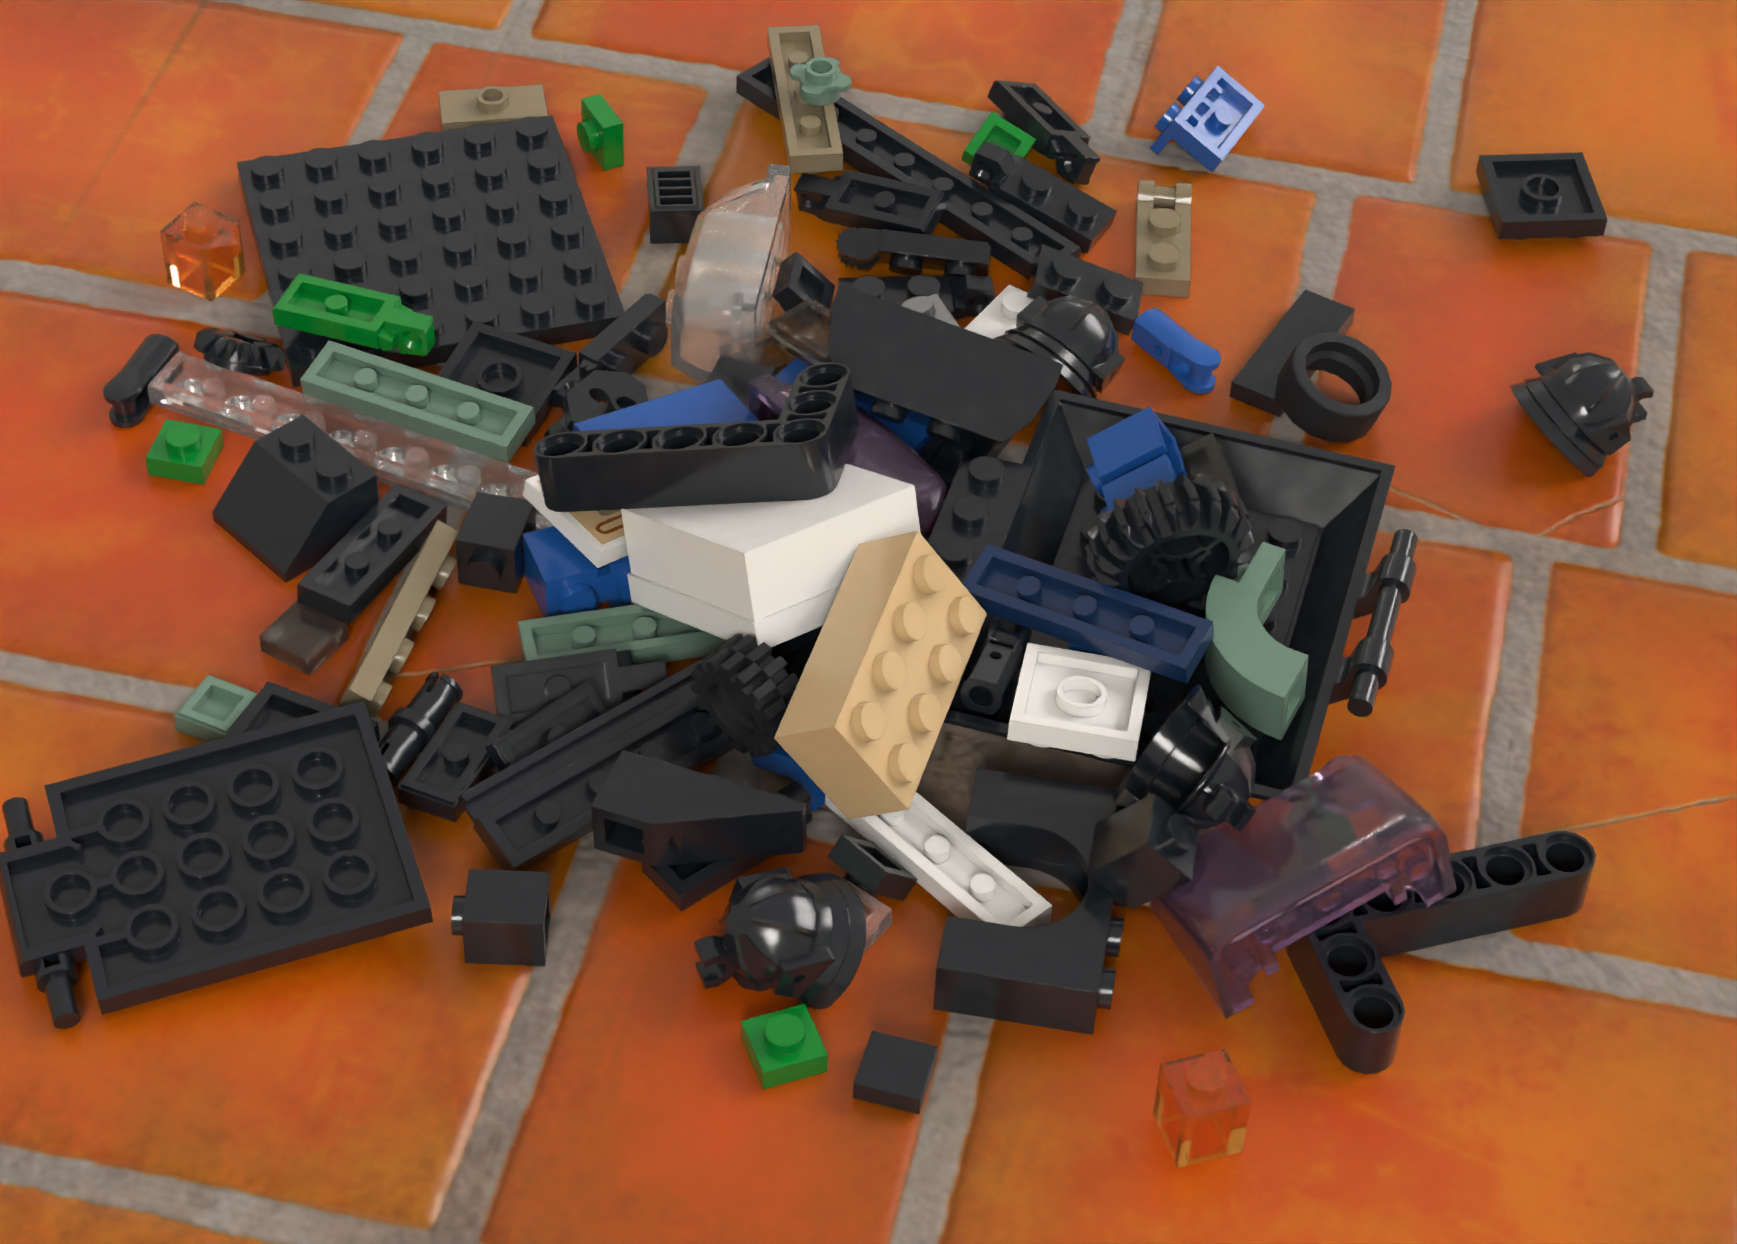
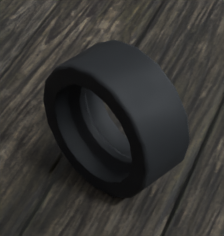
(1350, 362)

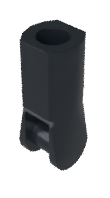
(129, 387)
(994, 668)

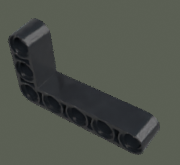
(712, 462)
(1495, 892)

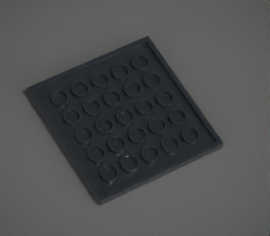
(448, 221)

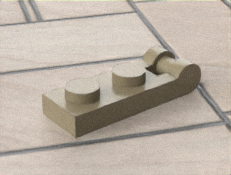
(1163, 238)

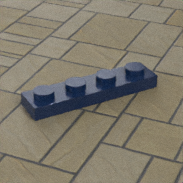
(1089, 613)

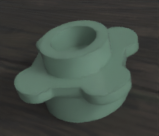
(820, 80)

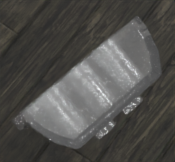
(730, 275)

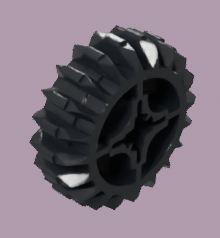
(1171, 540)

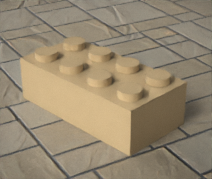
(881, 676)

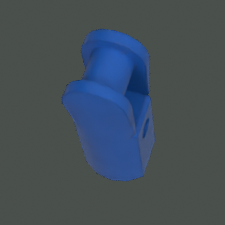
(1177, 350)

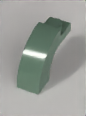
(1244, 663)

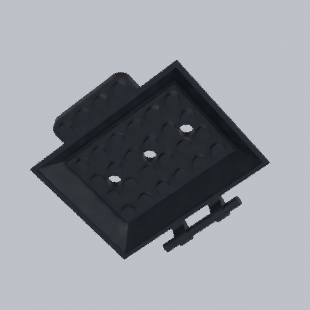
(1296, 498)

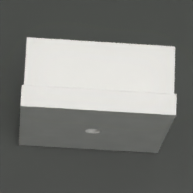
(761, 564)

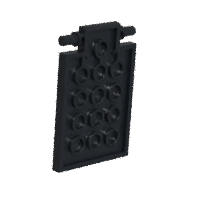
(210, 863)

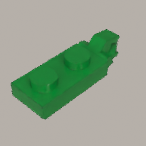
(353, 316)

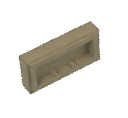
(490, 105)

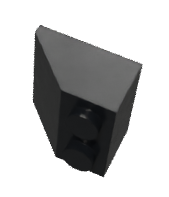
(295, 497)

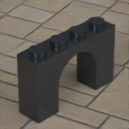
(1047, 971)

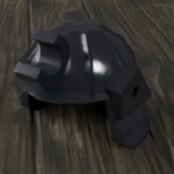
(1073, 334)
(1584, 406)
(1196, 765)
(787, 936)

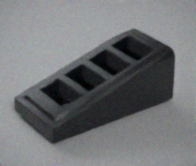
(673, 202)

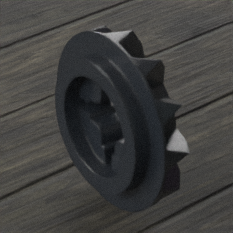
(239, 352)

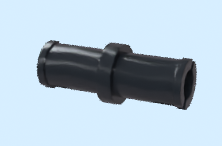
(417, 723)

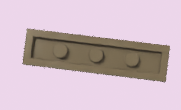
(807, 129)
(408, 610)

